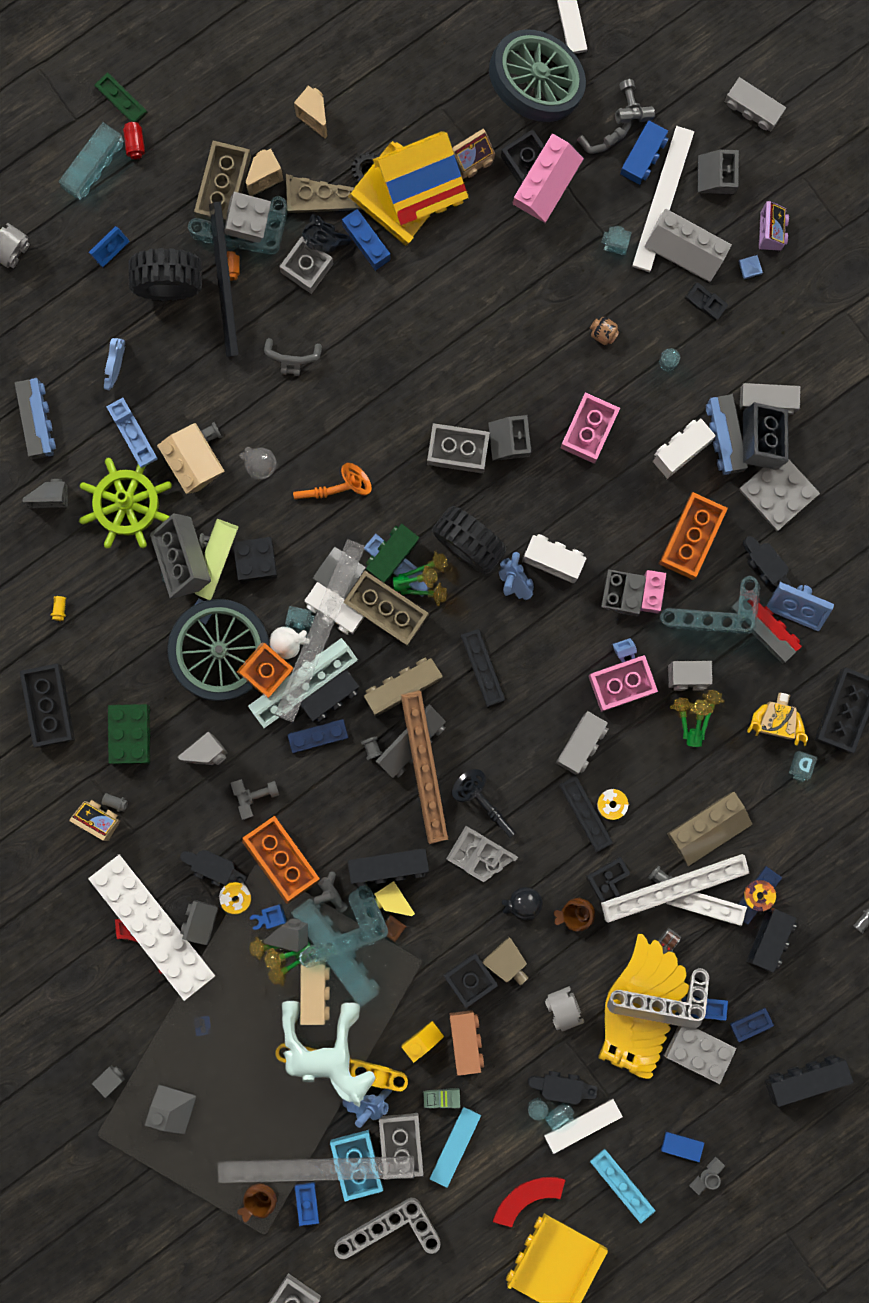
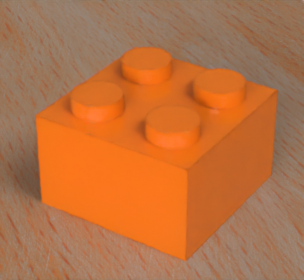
(265, 670)

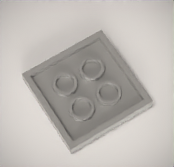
(779, 493)

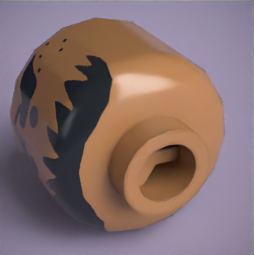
(604, 330)

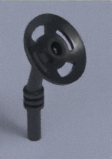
(474, 791)

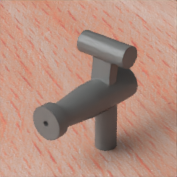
(330, 893)

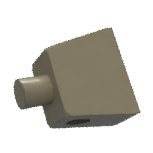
(507, 962)

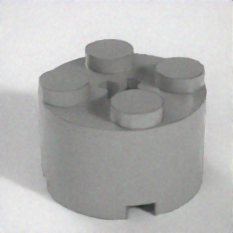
(11, 245)
(564, 1008)

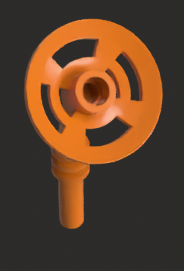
(352, 481)

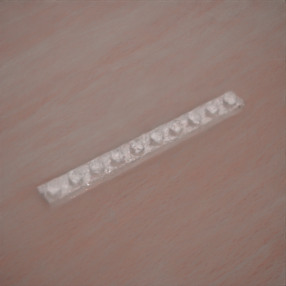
(320, 631)
(316, 1169)

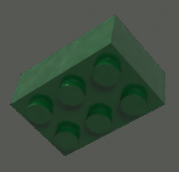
(129, 734)

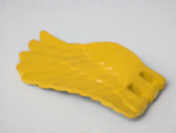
(647, 974)

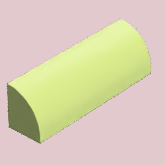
(216, 554)

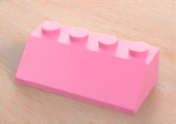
(548, 178)

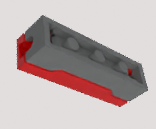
(771, 632)

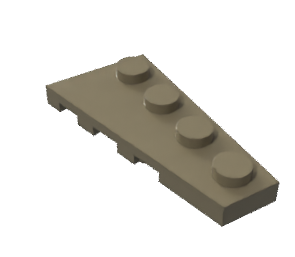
(315, 196)

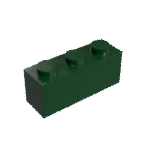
(392, 553)

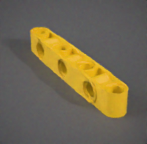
(383, 1075)

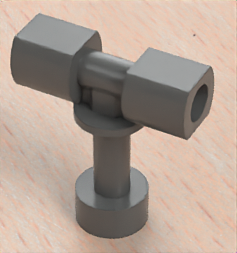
(633, 110)
(246, 798)
(709, 1177)

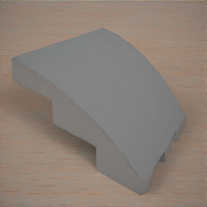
(479, 855)

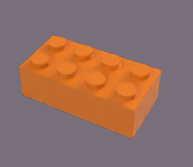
(693, 536)
(280, 860)

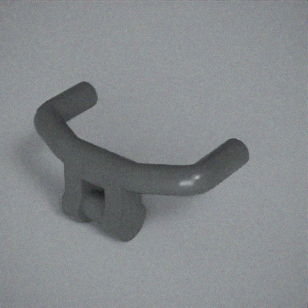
(608, 142)
(291, 360)

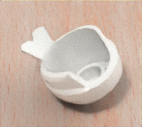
(286, 642)

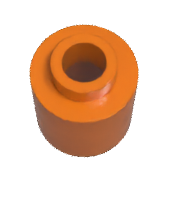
(233, 264)

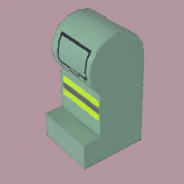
(442, 1098)

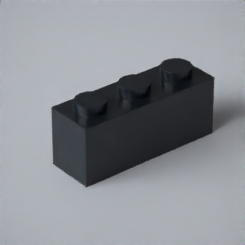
(330, 696)

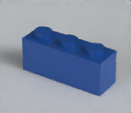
(645, 152)
(366, 239)

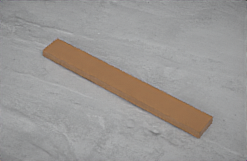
(424, 766)

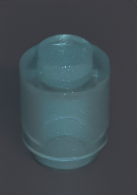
(669, 359)
(537, 1109)
(560, 1116)

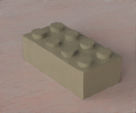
(222, 176)

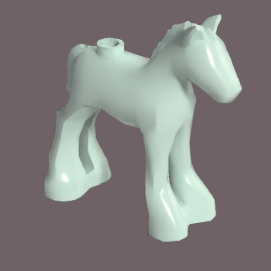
(325, 1062)

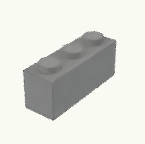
(754, 104)
(773, 395)

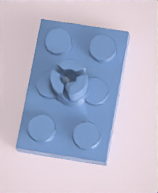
(800, 606)

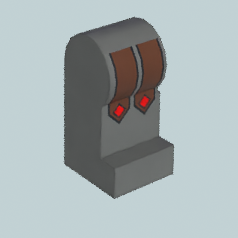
(669, 940)

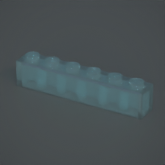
(345, 967)

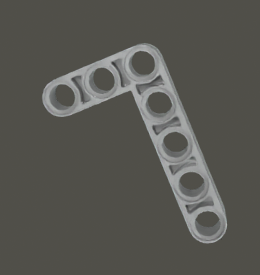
(665, 1005)
(388, 1227)

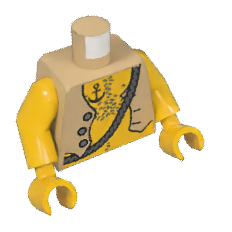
(779, 720)

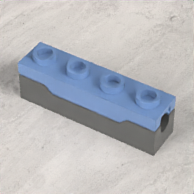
(34, 418)
(728, 435)

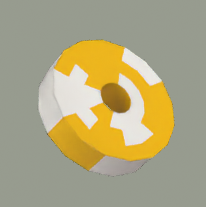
(621, 804)
(231, 890)

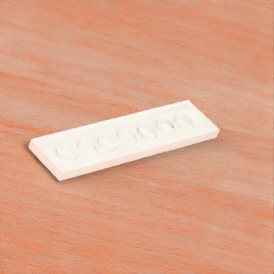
(151, 927)

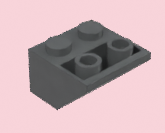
(718, 172)
(510, 438)
(623, 592)
(200, 922)

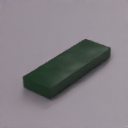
(120, 98)

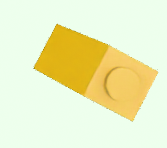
(422, 1041)

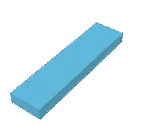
(455, 1147)
(622, 1186)

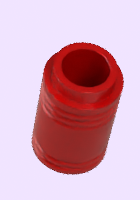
(133, 140)

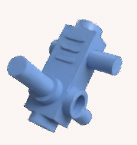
(515, 579)
(370, 1107)

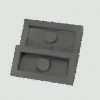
(327, 569)

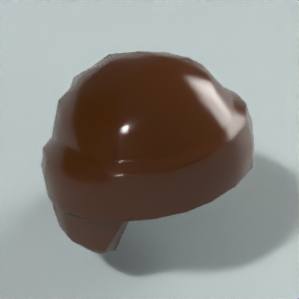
(576, 914)
(258, 1201)

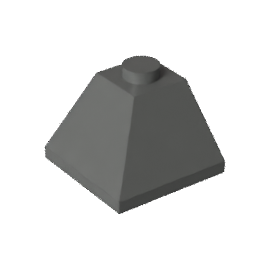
(48, 495)
(170, 1110)

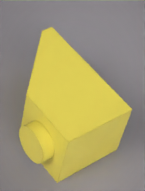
(393, 900)

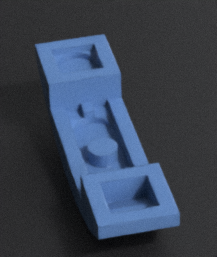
(132, 432)

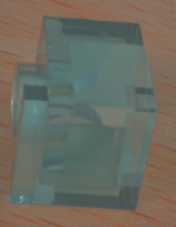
(299, 617)

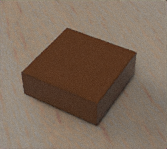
(394, 927)

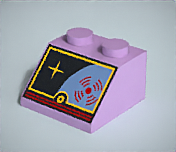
(772, 227)

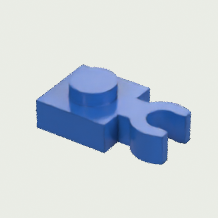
(271, 917)

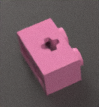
(653, 591)

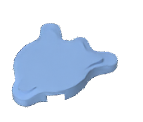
(114, 362)

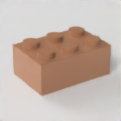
(466, 1042)

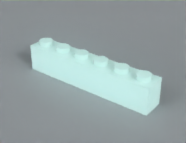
(330, 664)

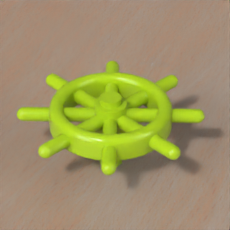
(124, 503)

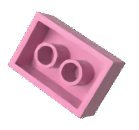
(590, 428)
(622, 683)

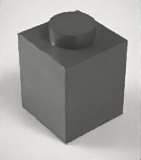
(109, 1081)

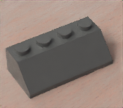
(180, 556)
(399, 752)

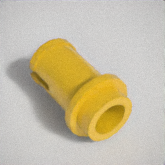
(58, 608)

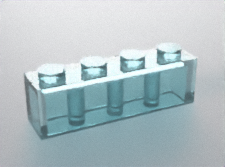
(91, 161)

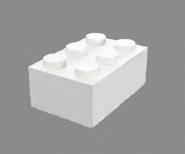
(683, 447)
(554, 558)

